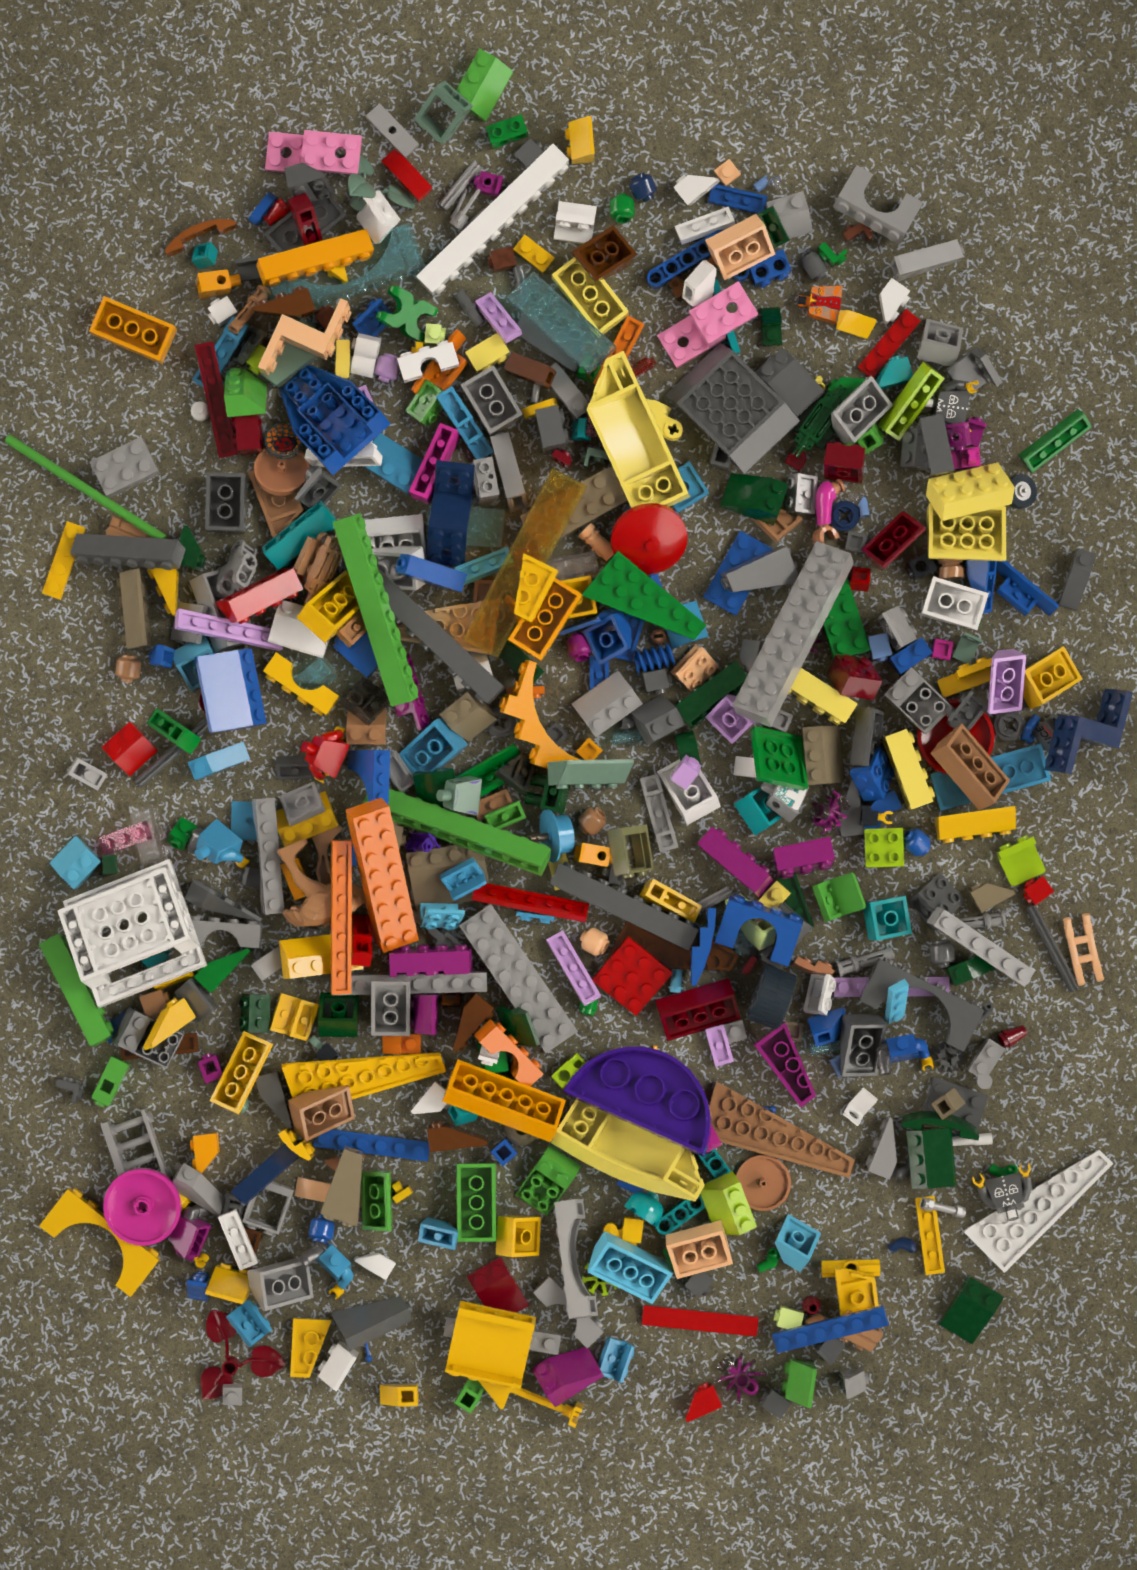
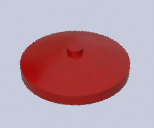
(650, 537)
(981, 731)

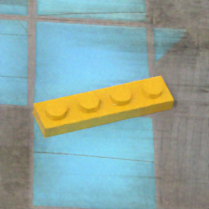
(62, 562)
(930, 1239)

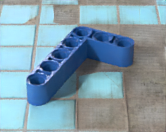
(683, 267)

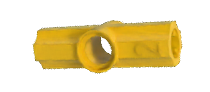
(864, 1265)

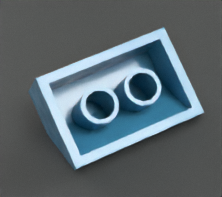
(398, 464)

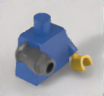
(902, 1049)

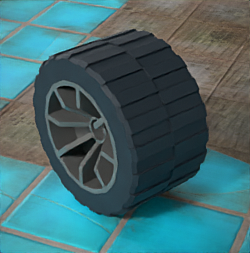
(771, 997)

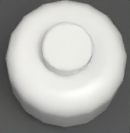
(200, 411)

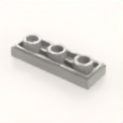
(384, 122)

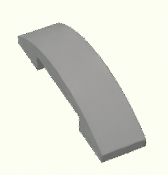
(658, 813)

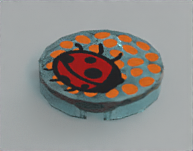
(282, 442)

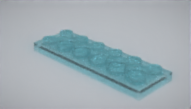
(561, 323)

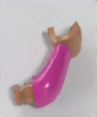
(825, 496)

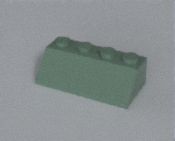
(589, 773)

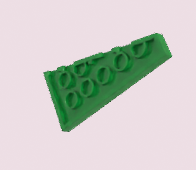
(635, 593)

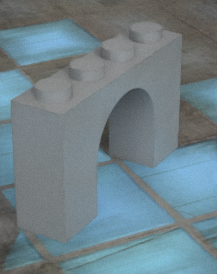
(891, 224)

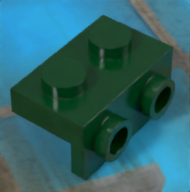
(255, 1013)

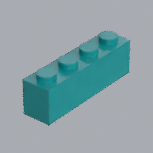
(291, 540)

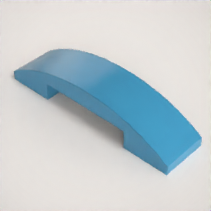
(225, 348)

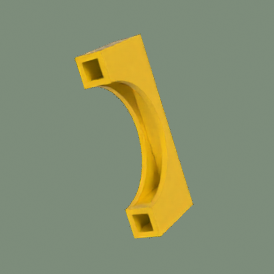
(74, 1209)

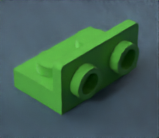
(425, 404)

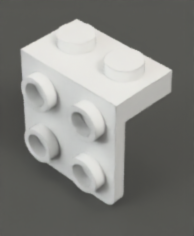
(377, 217)

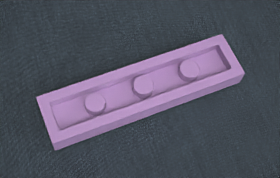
(573, 968)

